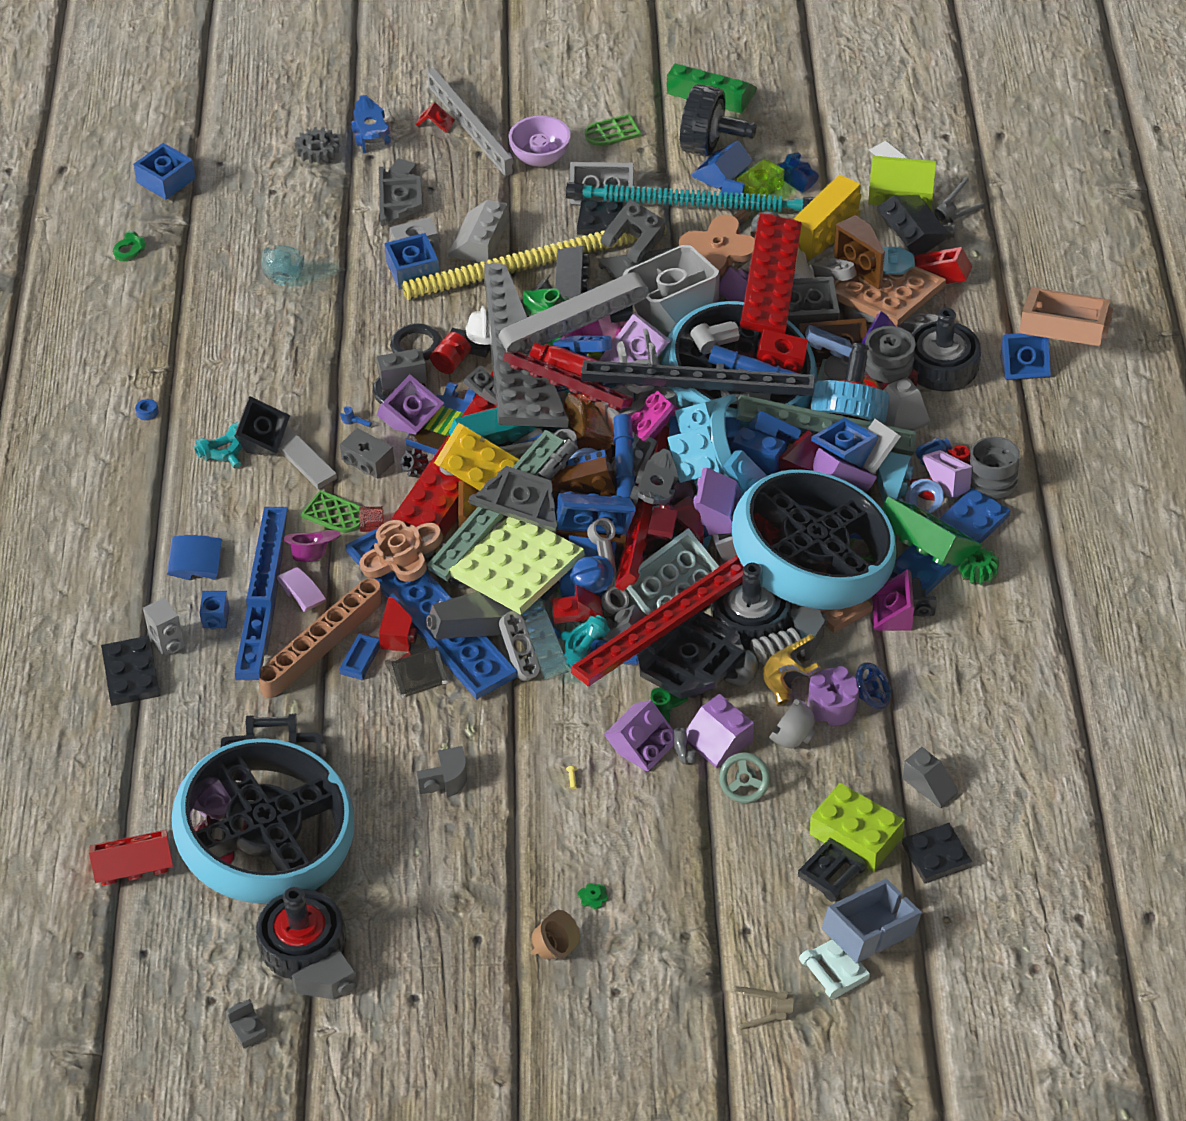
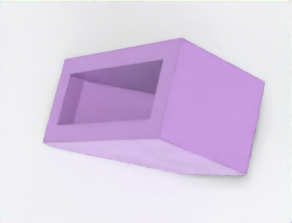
(949, 473)

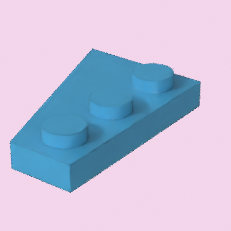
(743, 470)

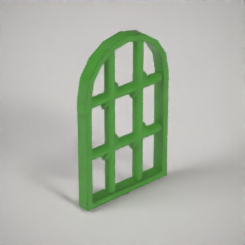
(593, 141)

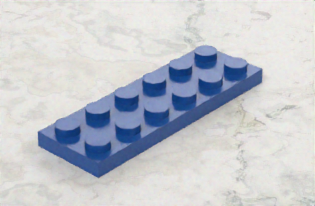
(974, 516)

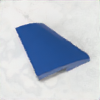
(774, 427)

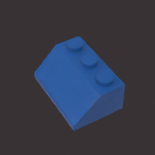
(579, 511)

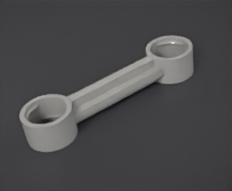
(605, 550)

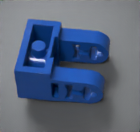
(585, 344)

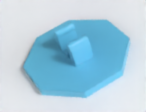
(897, 260)

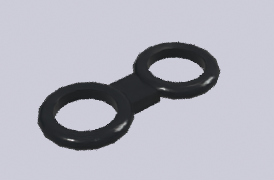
(395, 347)

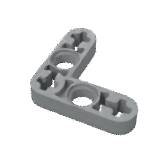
(828, 266)

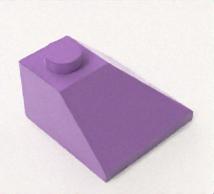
(409, 406)

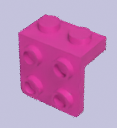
(652, 416)

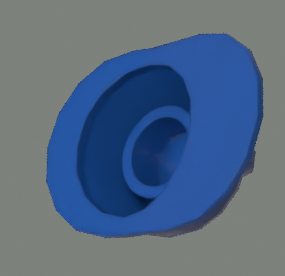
(591, 573)

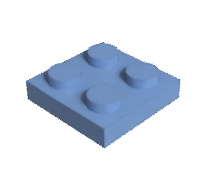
(819, 338)

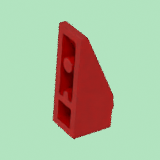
(948, 264)

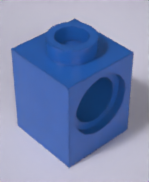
(214, 609)

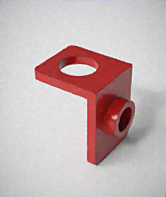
(438, 116)

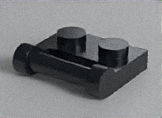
(826, 863)

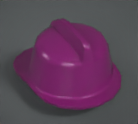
(310, 546)

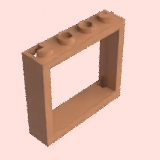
(1066, 327)

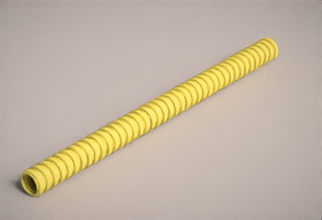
(514, 263)

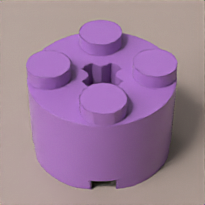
(833, 696)

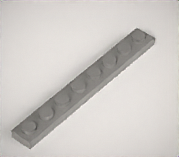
(470, 122)

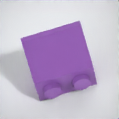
(719, 731)

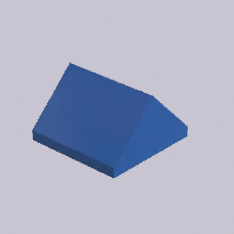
(1025, 356)
(847, 441)

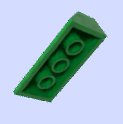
(737, 92)
(929, 533)

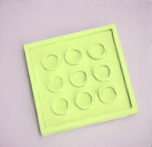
(517, 563)

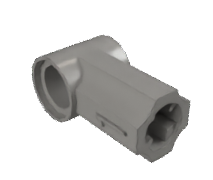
(707, 337)

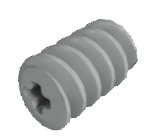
(768, 646)

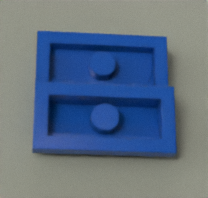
(194, 556)

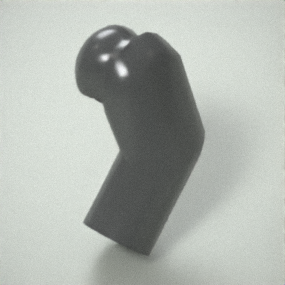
(680, 744)

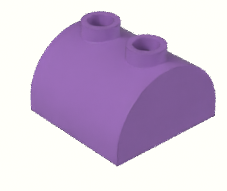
(837, 466)

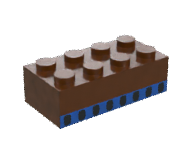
(586, 475)

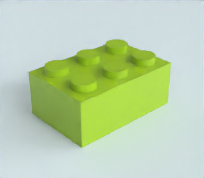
(857, 825)

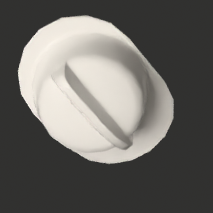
(478, 327)

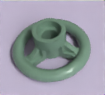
(744, 768)

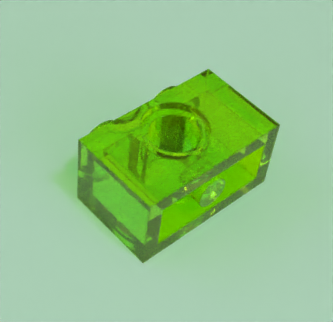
(762, 179)

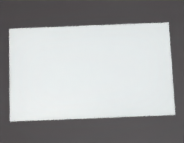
(886, 150)

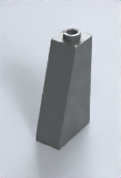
(466, 617)

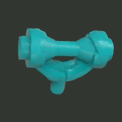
(209, 449)
(586, 633)

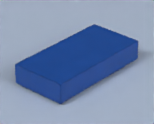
(360, 656)

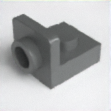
(245, 1023)

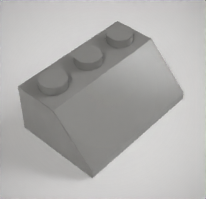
(599, 174)
(480, 232)

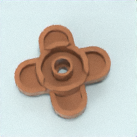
(721, 243)
(401, 550)

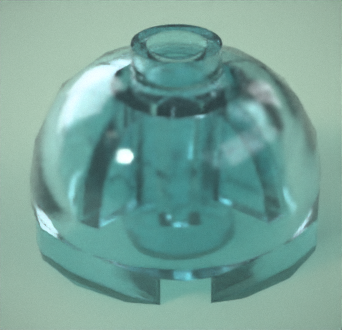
(282, 264)

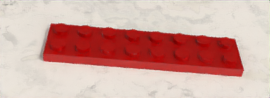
(771, 274)

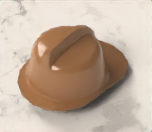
(555, 936)

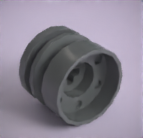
(994, 466)

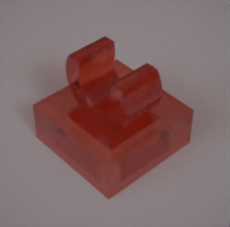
(371, 518)

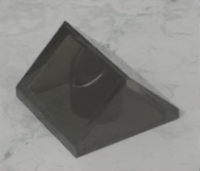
(417, 670)

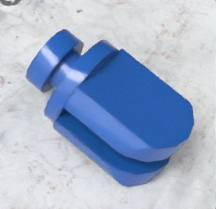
(932, 446)

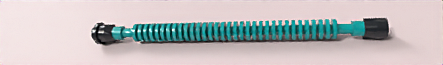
(580, 191)

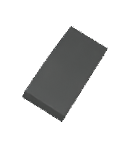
(482, 383)

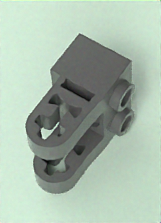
(639, 223)

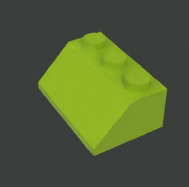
(901, 177)

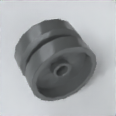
(890, 354)

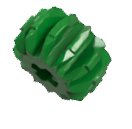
(980, 566)

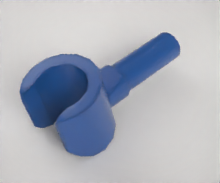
(349, 417)

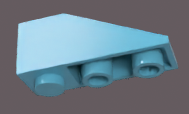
(893, 476)

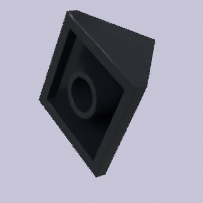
(261, 427)

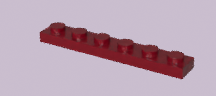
(562, 377)

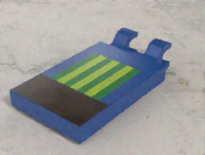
(437, 428)

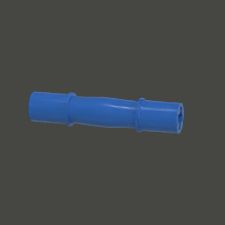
(734, 361)
(624, 456)

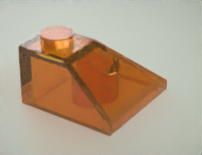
(587, 418)

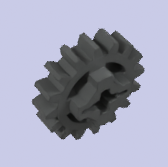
(318, 143)

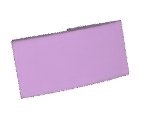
(303, 589)

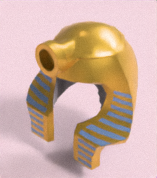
(784, 668)

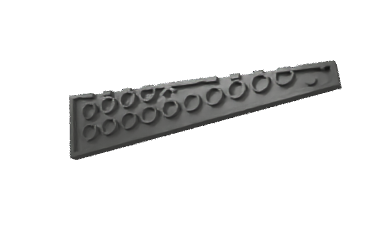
(518, 395)

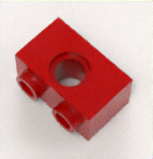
(782, 350)

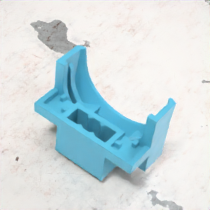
(701, 439)

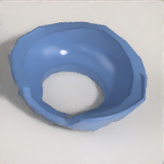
(925, 485)

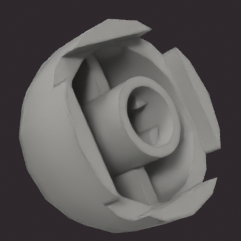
(794, 726)

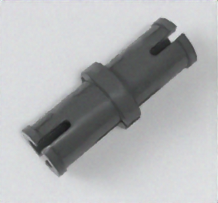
(558, 460)

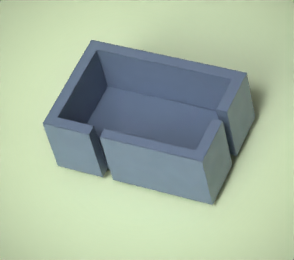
(869, 921)

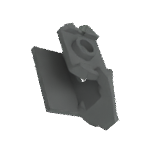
(660, 466)

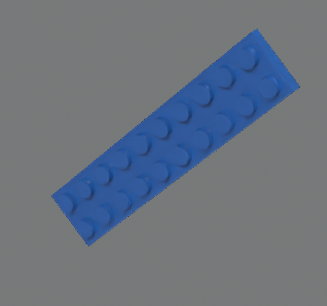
(470, 659)

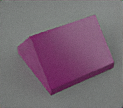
(894, 604)

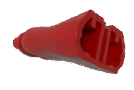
(560, 358)

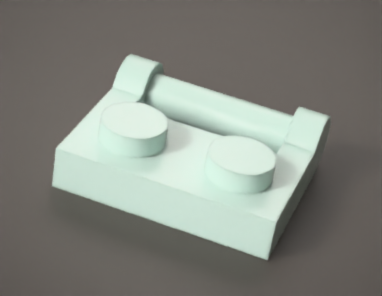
(839, 963)

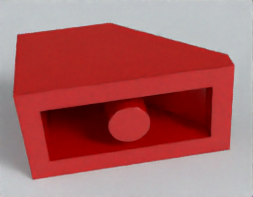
(396, 628)

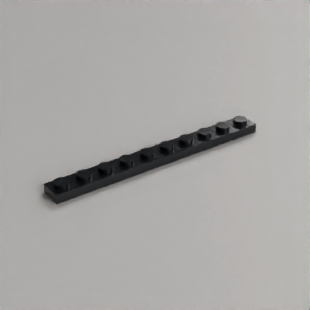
(697, 378)

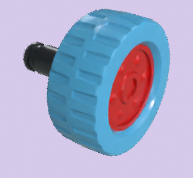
(851, 396)

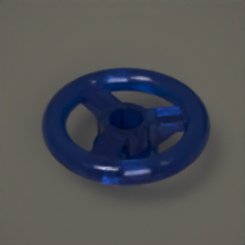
(870, 687)

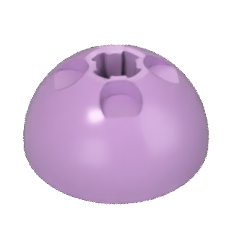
(539, 140)

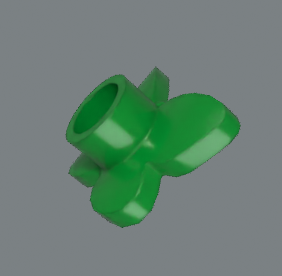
(665, 701)

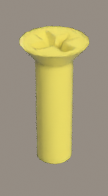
(571, 769)

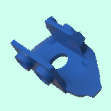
(364, 110)

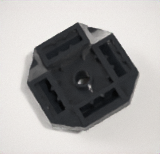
(691, 656)

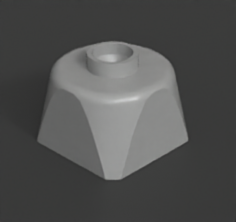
(676, 285)

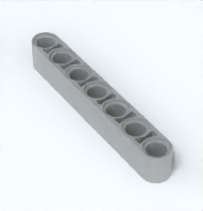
(574, 313)

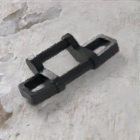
(290, 721)

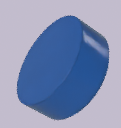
(147, 409)

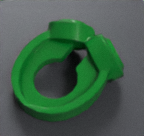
(130, 238)

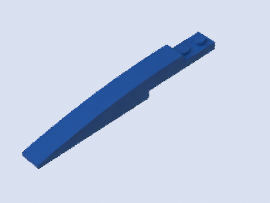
(262, 594)

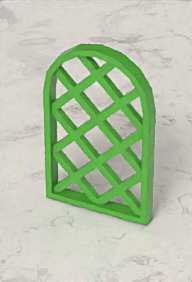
(306, 515)

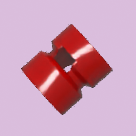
(450, 353)

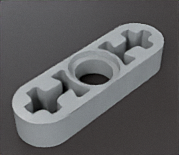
(523, 636)

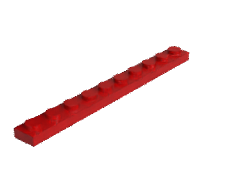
(638, 529)
(658, 622)

